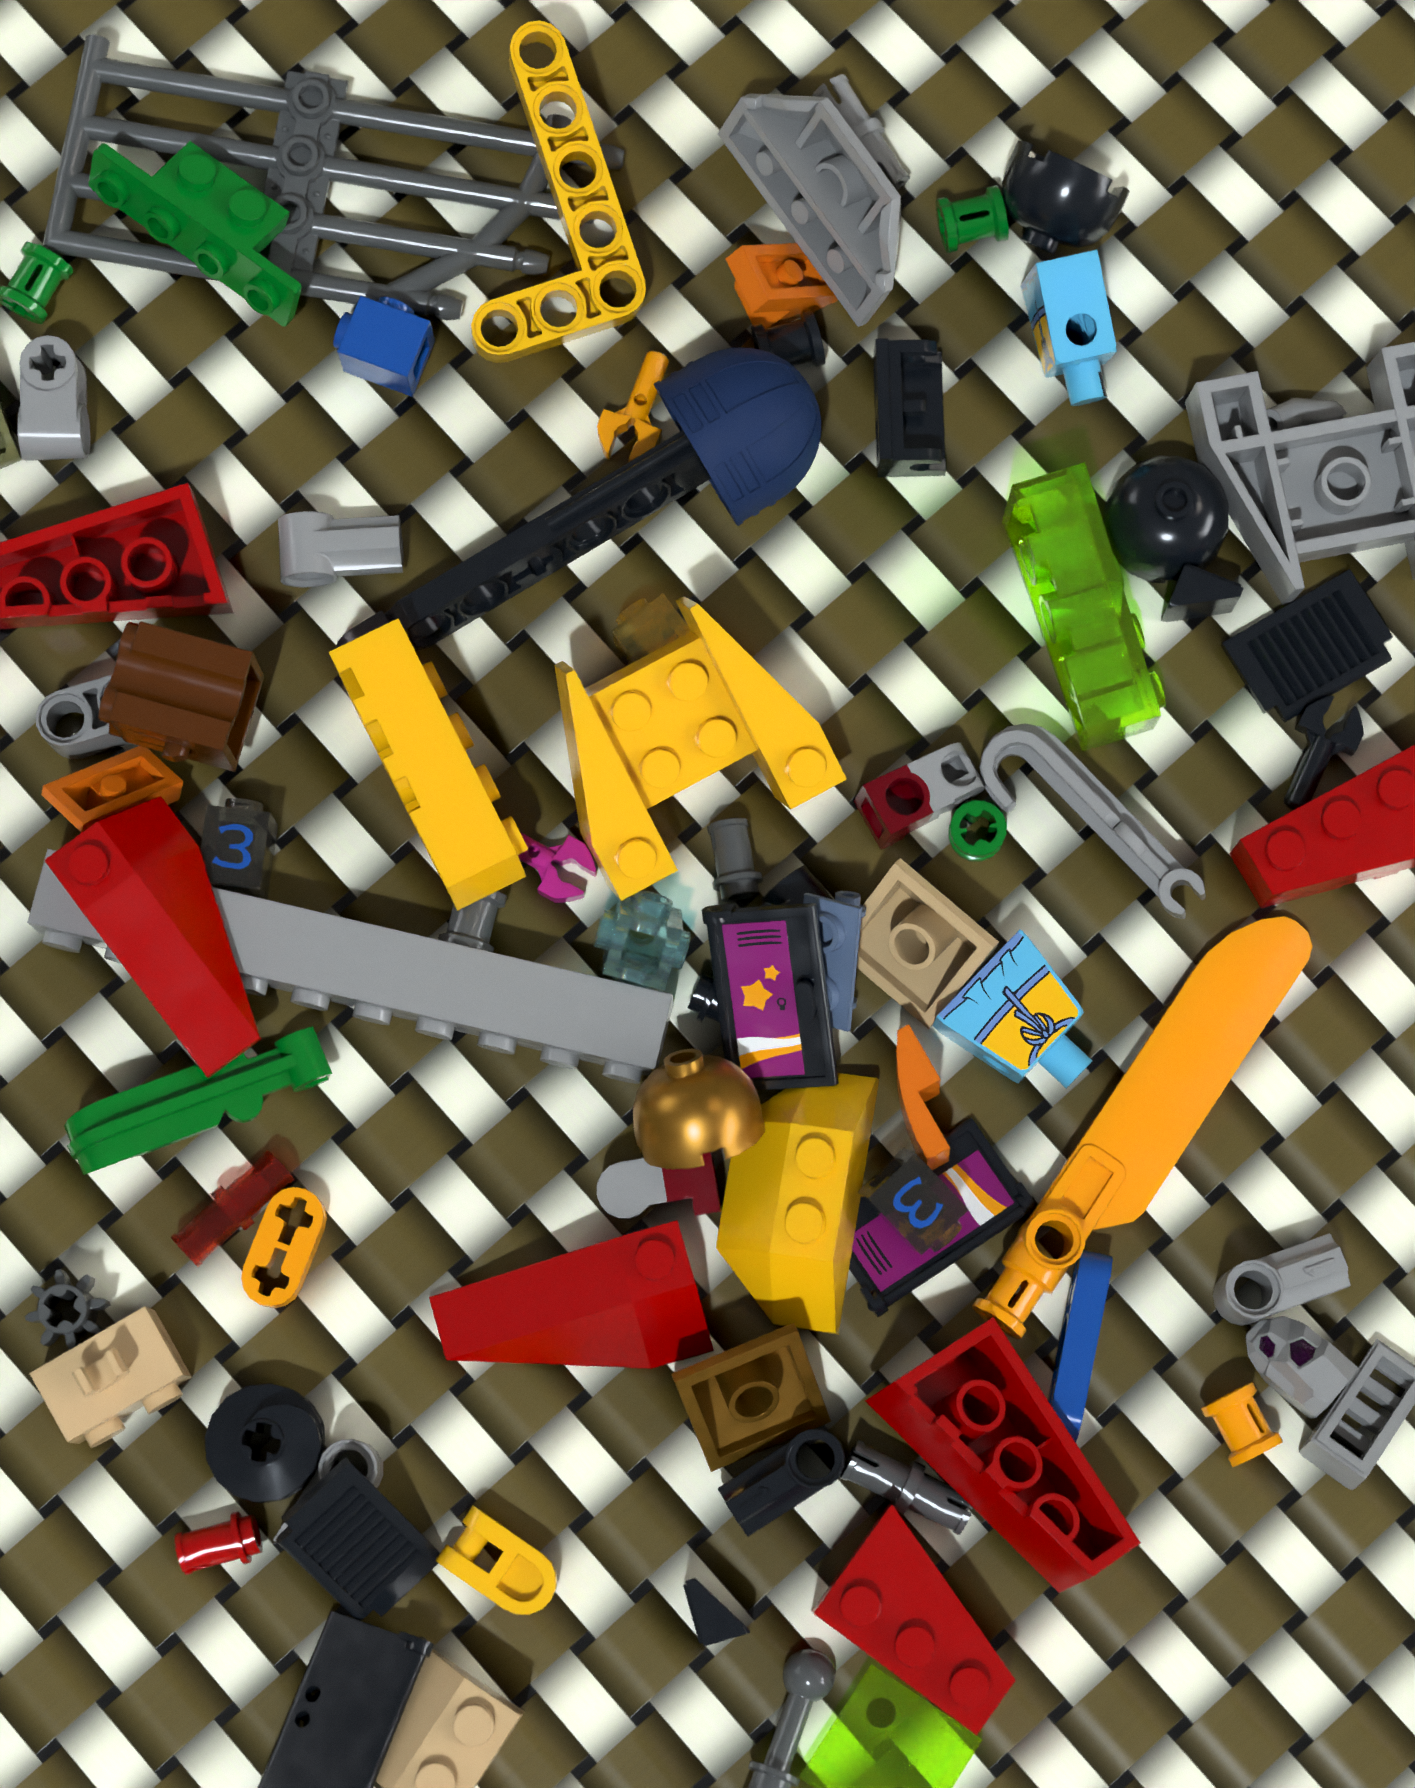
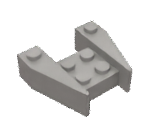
(1316, 484)

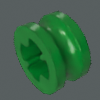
(972, 812)

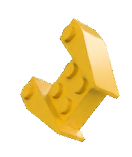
(671, 726)

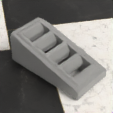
(1336, 1459)

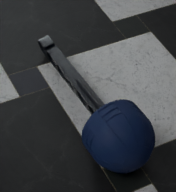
(742, 426)

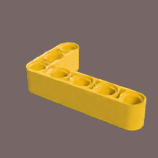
(574, 208)

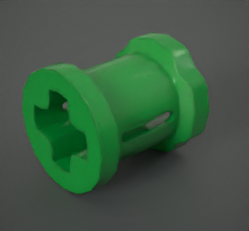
(972, 219)
(36, 263)

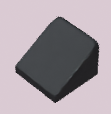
(1201, 595)
(710, 1616)

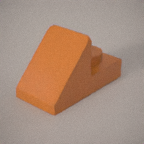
(777, 283)
(112, 787)

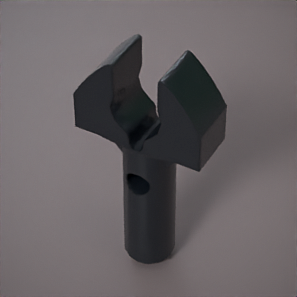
(1320, 749)

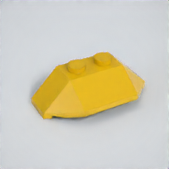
(797, 1202)

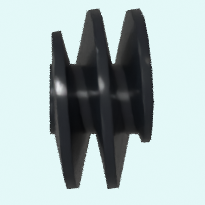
(238, 1464)

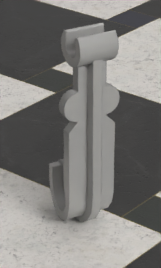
(1093, 804)

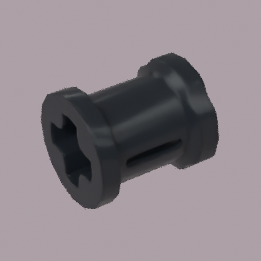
(792, 341)

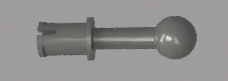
(807, 1678)

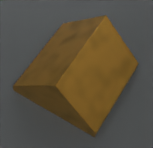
(751, 1397)

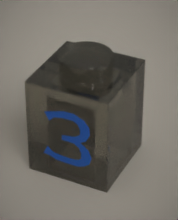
(239, 846)
(915, 1202)

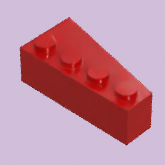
(1337, 838)
(1008, 1455)

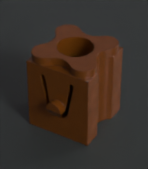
(182, 695)

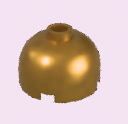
(694, 1109)

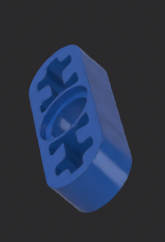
(1079, 1338)

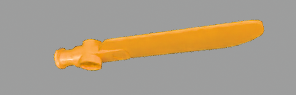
(1154, 1107)

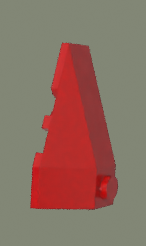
(156, 911)
(596, 1306)

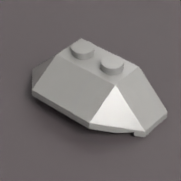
(822, 192)

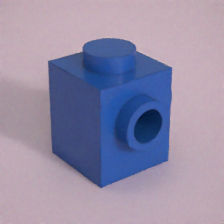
(384, 343)

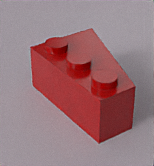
(914, 1625)

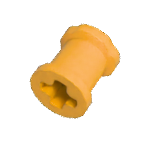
(1242, 1424)

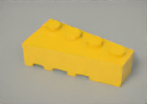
(429, 764)

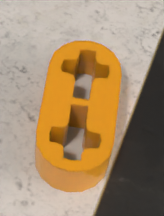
(269, 1241)

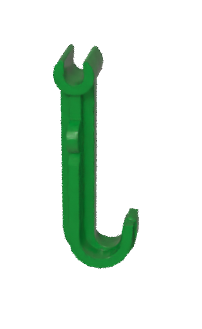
(191, 1102)

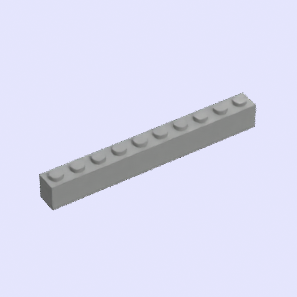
(414, 979)

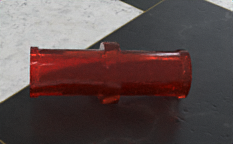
(232, 1208)

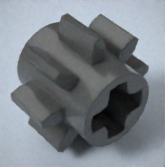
(50, 1316)

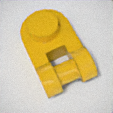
(520, 1579)

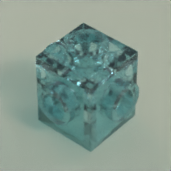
(646, 960)

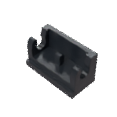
(908, 408)

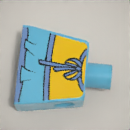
(1071, 297)
(1017, 1016)

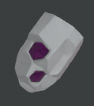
(1298, 1363)

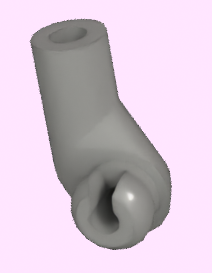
(1303, 412)

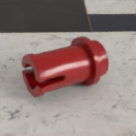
(219, 1543)

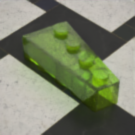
(1082, 607)

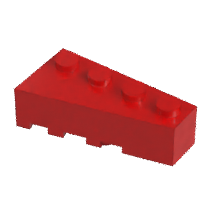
(114, 566)

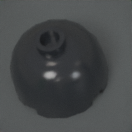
(1059, 199)
(1166, 517)

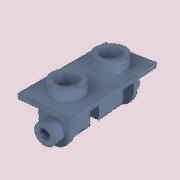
(840, 944)

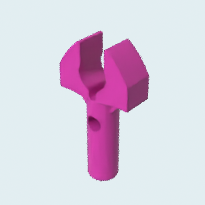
(545, 857)

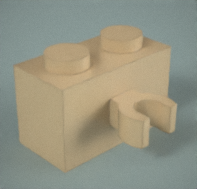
(112, 1377)

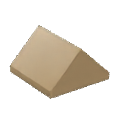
(919, 943)

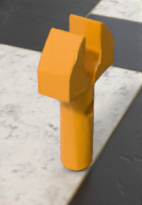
(636, 410)

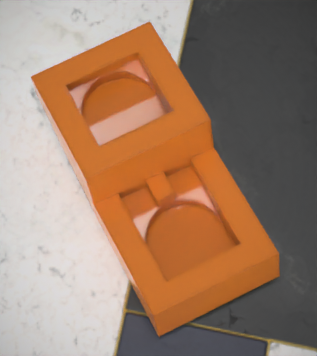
(915, 1085)

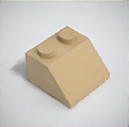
(447, 1730)

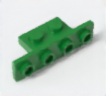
(207, 218)

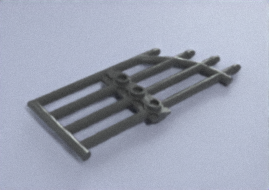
(299, 179)

